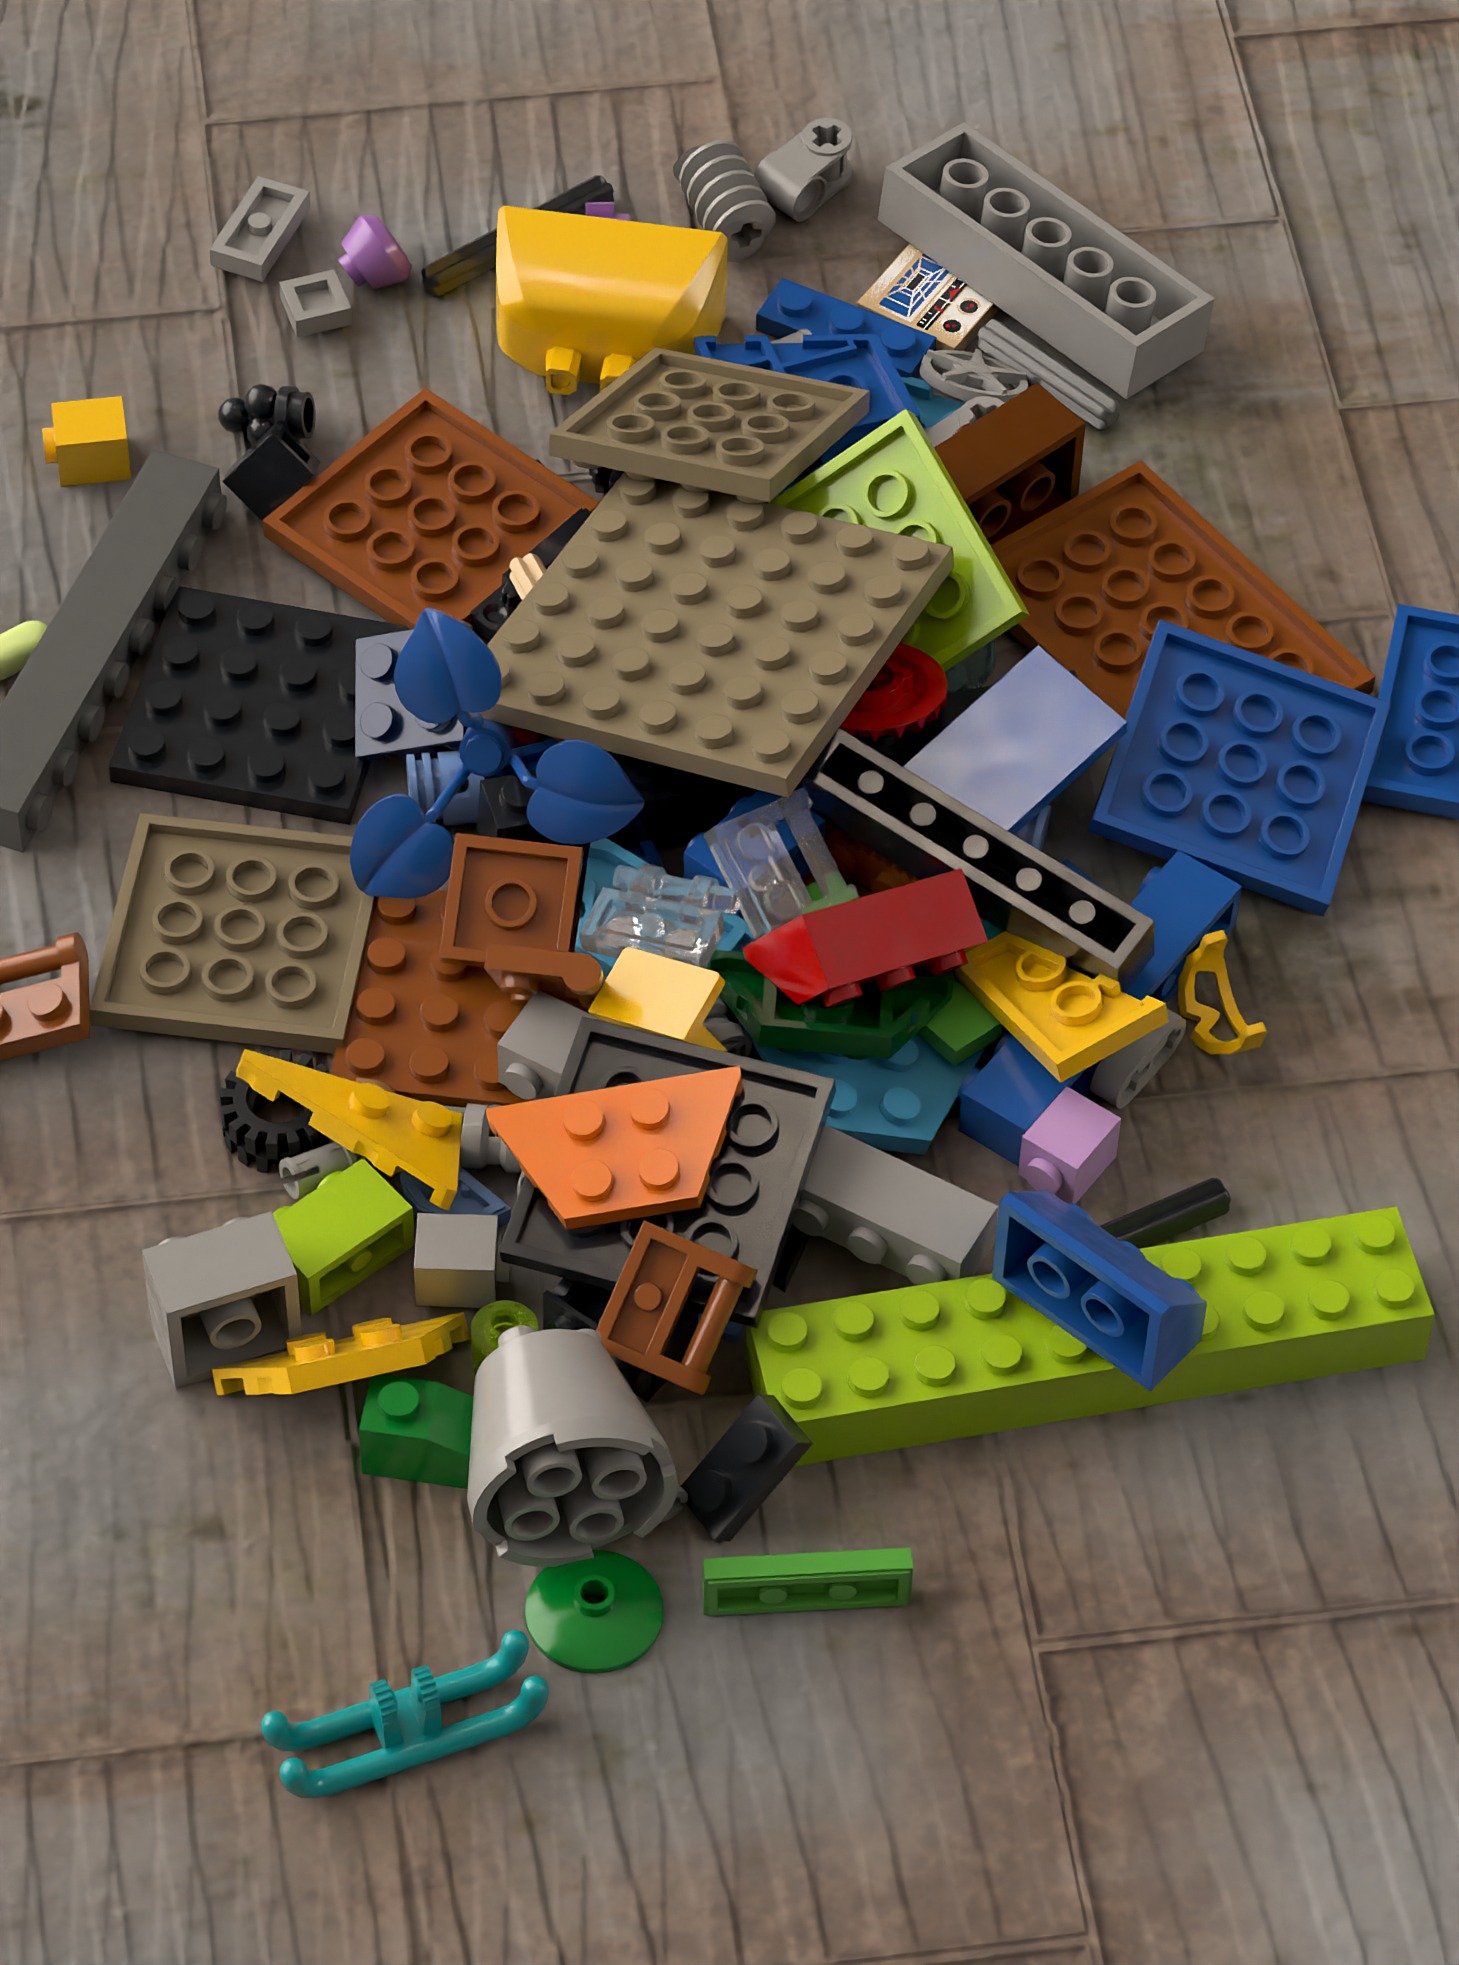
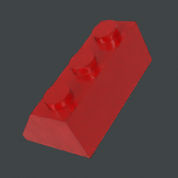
(872, 941)

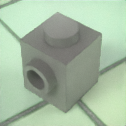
(457, 1260)

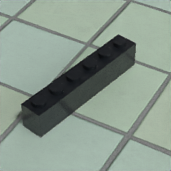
(1007, 877)

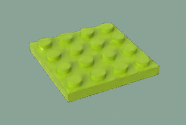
(902, 487)

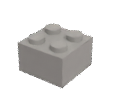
(221, 1297)

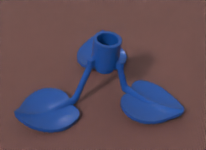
(449, 673)

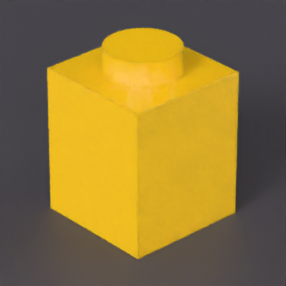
(88, 441)

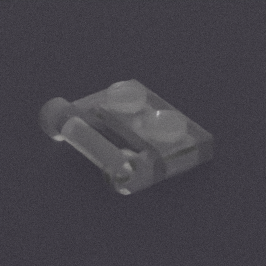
(763, 871)

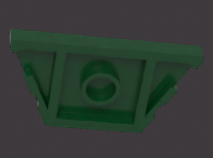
(859, 1029)

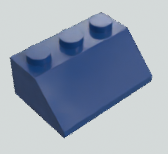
(1095, 1286)

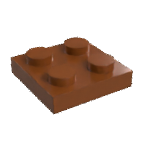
(509, 897)

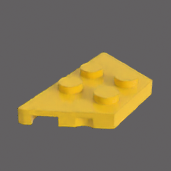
(323, 1362)

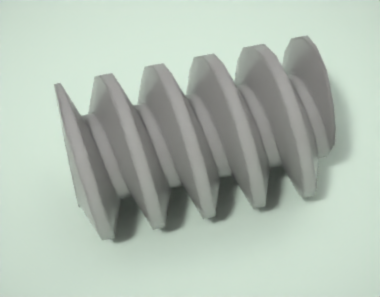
(726, 196)

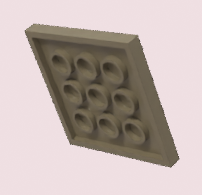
(709, 425)
(234, 935)

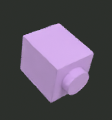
(1069, 1146)

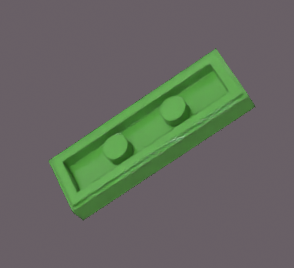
(807, 1581)

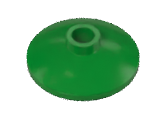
(594, 1635)

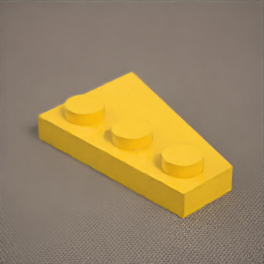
(1054, 1009)

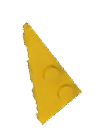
(369, 1121)

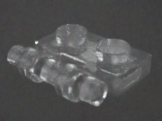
(659, 915)

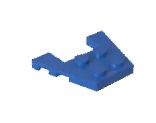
(832, 358)

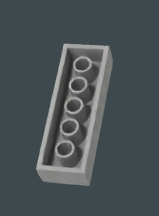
(1045, 259)

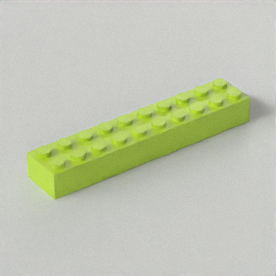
(983, 1361)

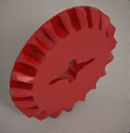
(900, 697)

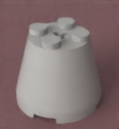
(562, 1450)

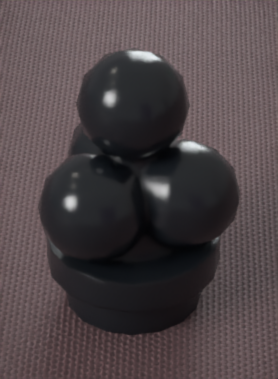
(265, 407)

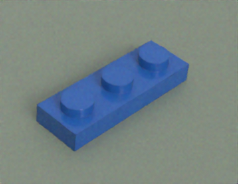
(799, 307)

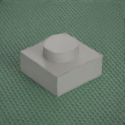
(315, 303)

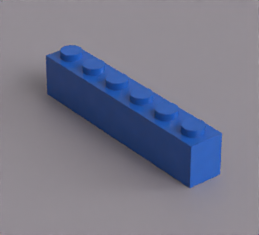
(1016, 1088)

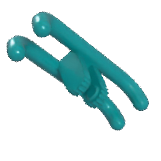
(407, 1723)

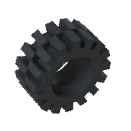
(264, 1139)

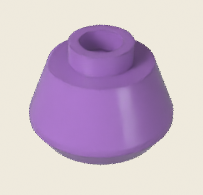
(373, 254)

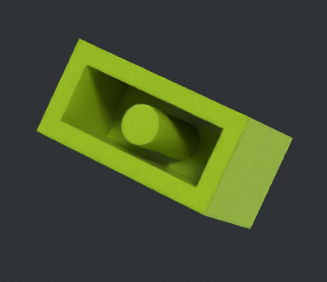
(344, 1233)

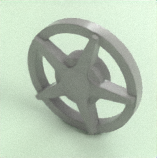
(971, 375)

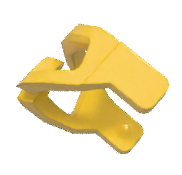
(1210, 958)

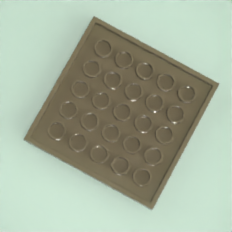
(710, 631)

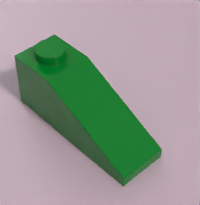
(416, 1431)

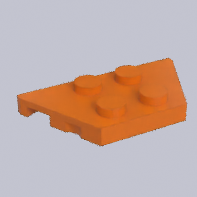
(622, 1146)

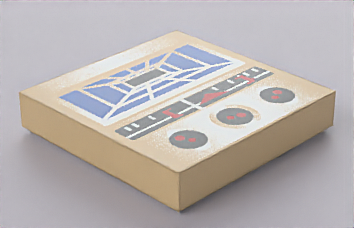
(929, 299)

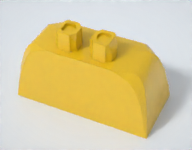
(601, 292)

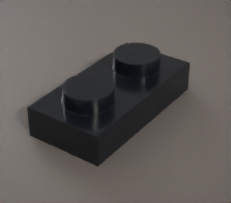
(745, 1467)

